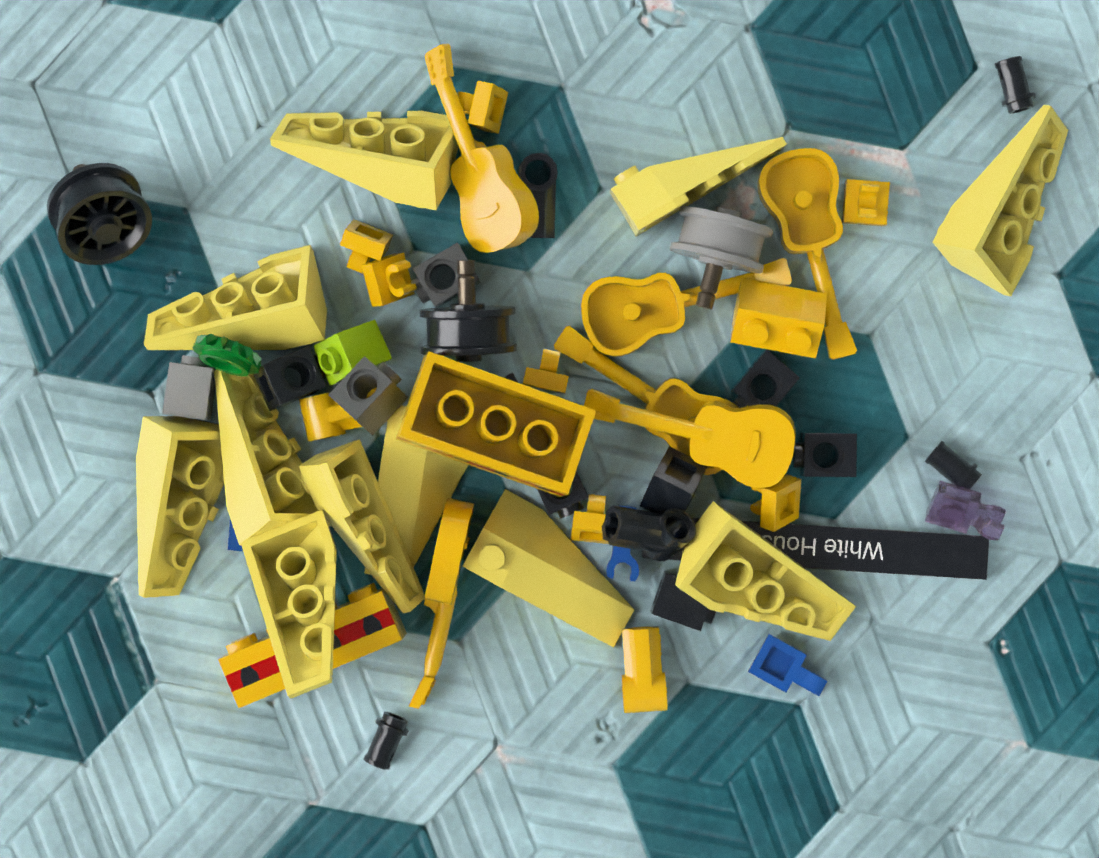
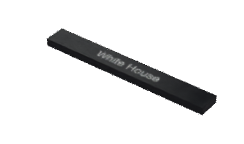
(878, 550)

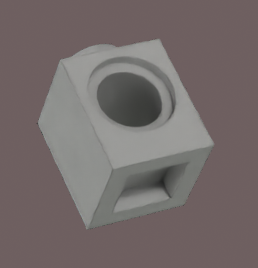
(189, 389)

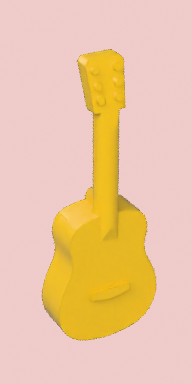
(801, 196)
(494, 201)
(628, 312)
(670, 398)
(746, 442)
(442, 588)

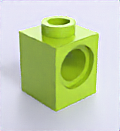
(345, 349)

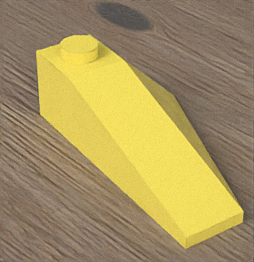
(389, 156)
(995, 215)
(264, 310)
(257, 460)
(415, 486)
(356, 509)
(540, 564)
(746, 575)

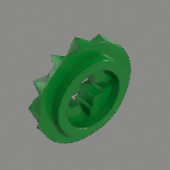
(227, 355)

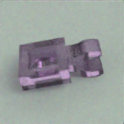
(961, 507)

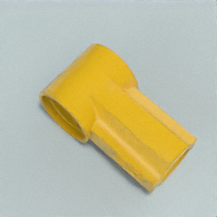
(325, 417)
(643, 680)

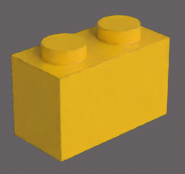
(778, 318)

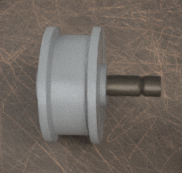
(721, 242)

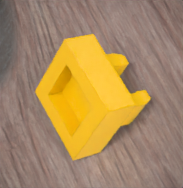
(484, 106)
(865, 202)
(365, 243)
(388, 279)
(546, 375)
(778, 503)
(587, 525)

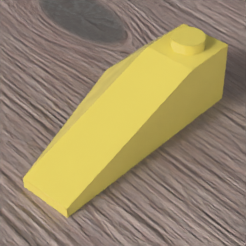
(663, 188)
(176, 495)
(296, 593)

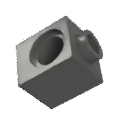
(423, 271)
(355, 386)

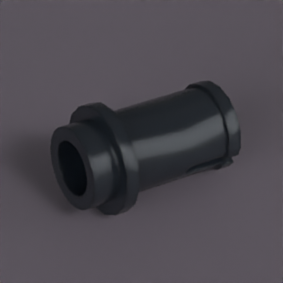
(1014, 85)
(953, 466)
(386, 740)

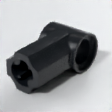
(544, 195)
(648, 531)

